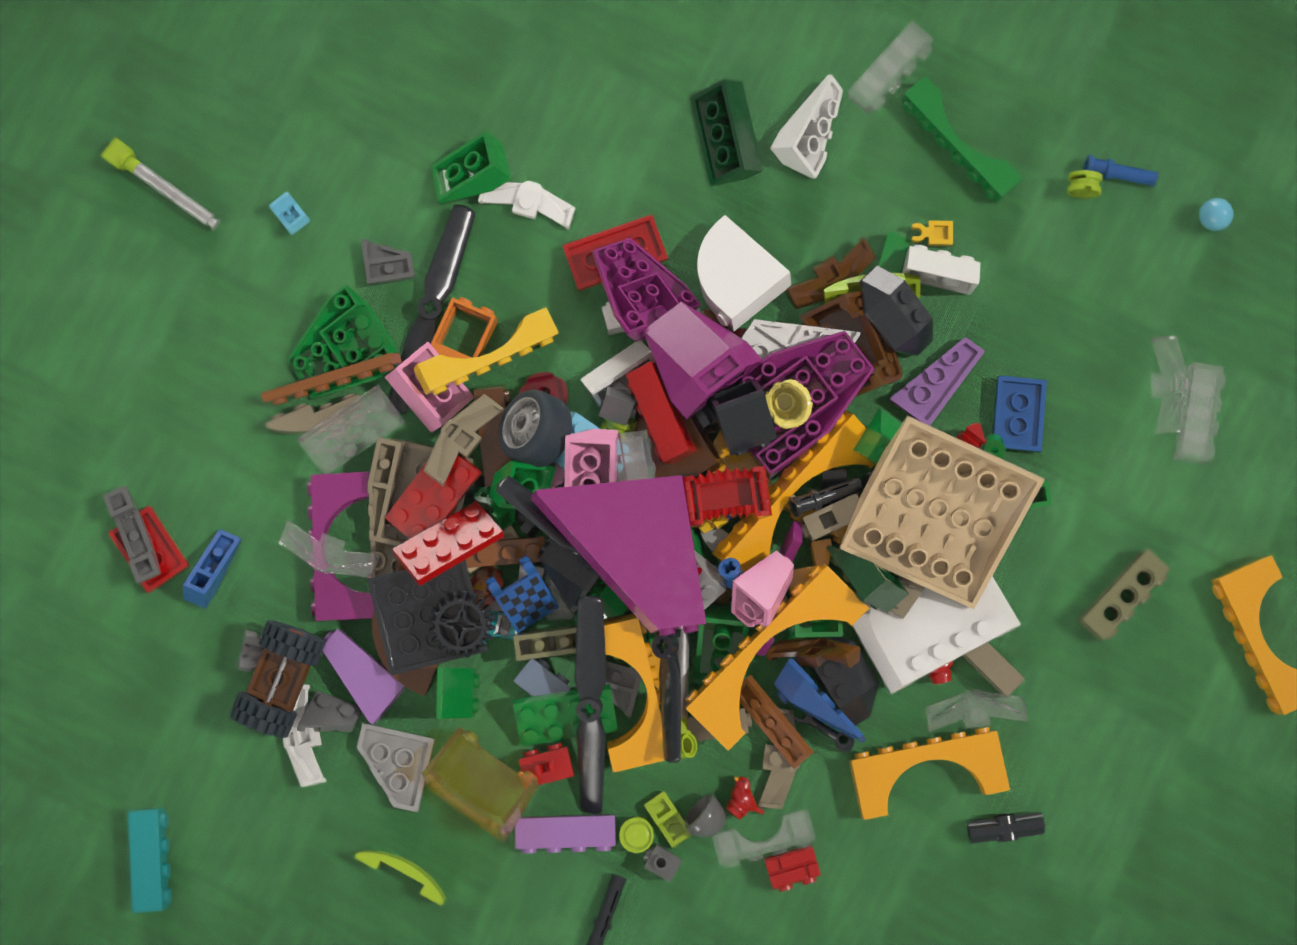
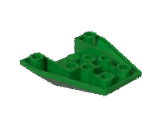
(340, 336)

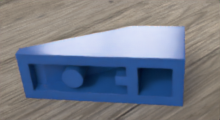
(210, 569)

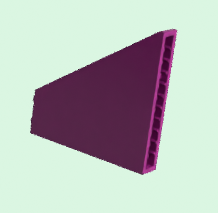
(637, 543)

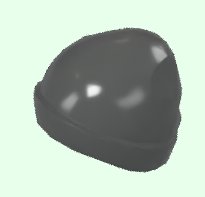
(705, 817)

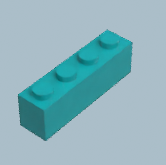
(149, 860)

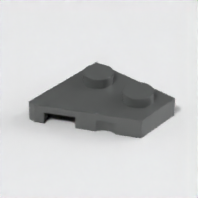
(386, 264)
(624, 685)
(329, 714)

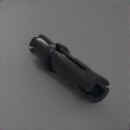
(607, 910)

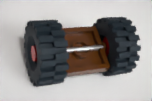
(277, 679)

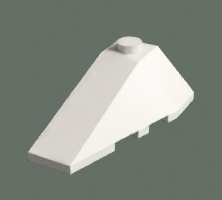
(805, 135)

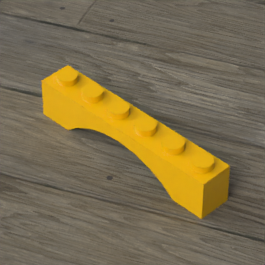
(443, 370)

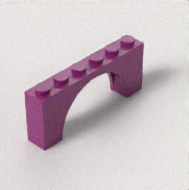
(329, 498)

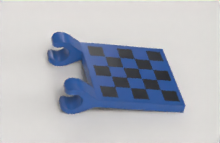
(525, 599)

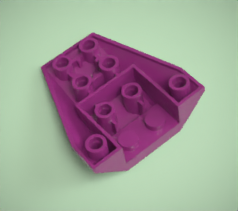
(638, 286)
(696, 356)

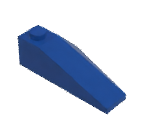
(802, 693)

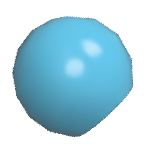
(1216, 214)

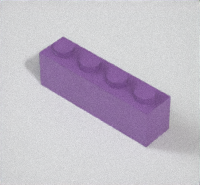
(565, 832)

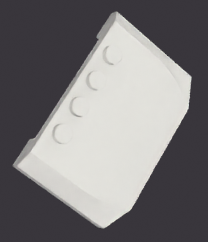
(931, 633)

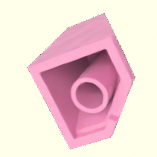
(761, 590)

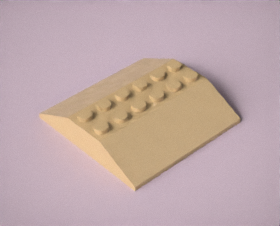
(940, 511)

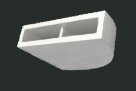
(737, 274)

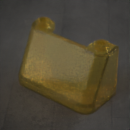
(479, 784)

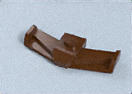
(829, 273)
(815, 651)

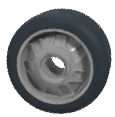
(535, 428)

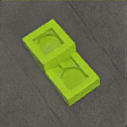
(668, 819)

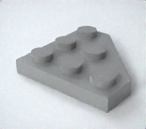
(397, 762)

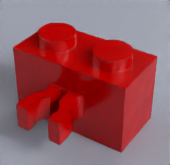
(549, 765)

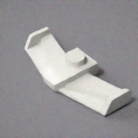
(529, 199)
(300, 746)

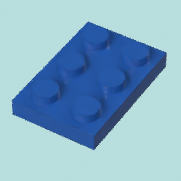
(1020, 412)

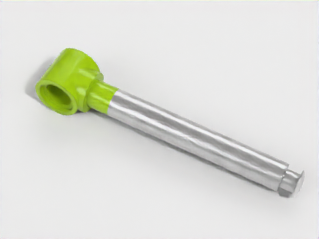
(123, 159)
(688, 741)

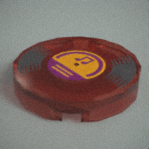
(481, 587)

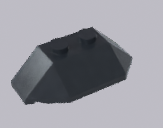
(896, 312)
(850, 689)

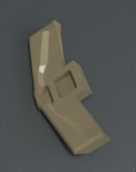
(460, 437)
(780, 775)

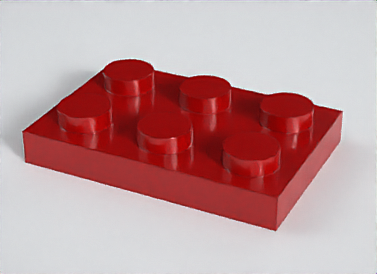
(168, 553)

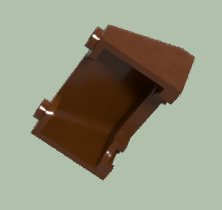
(848, 314)

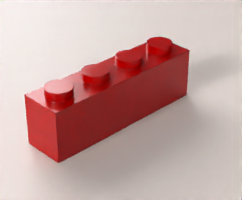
(663, 419)

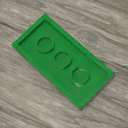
(555, 716)

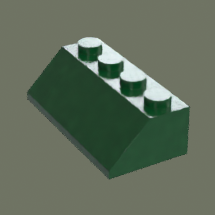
(726, 132)

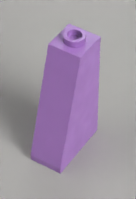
(363, 675)

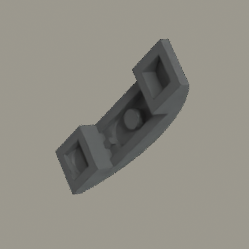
(133, 533)

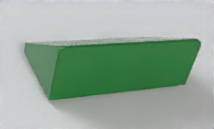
(893, 252)

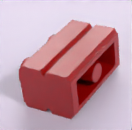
(792, 867)

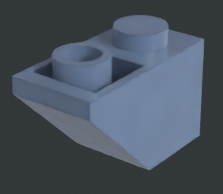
(538, 680)

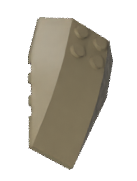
(391, 472)

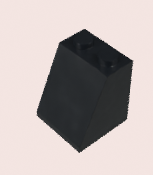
(743, 417)

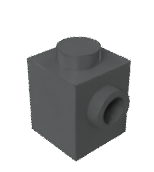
(617, 406)
(662, 862)

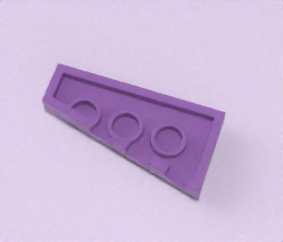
(932, 389)

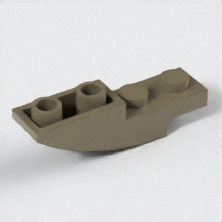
(305, 417)

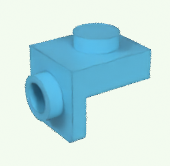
(289, 213)

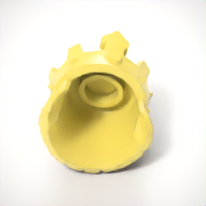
(789, 403)

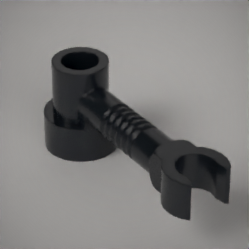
(830, 732)

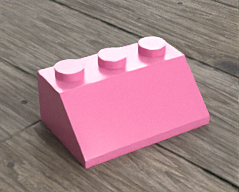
(430, 409)
(591, 457)

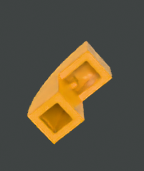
(820, 556)

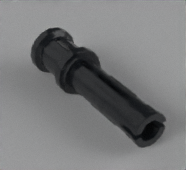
(815, 499)

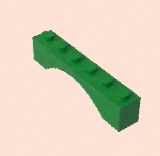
(992, 174)

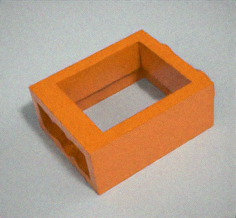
(463, 305)

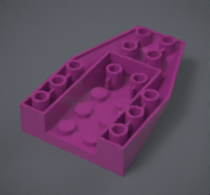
(832, 373)

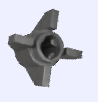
(250, 651)

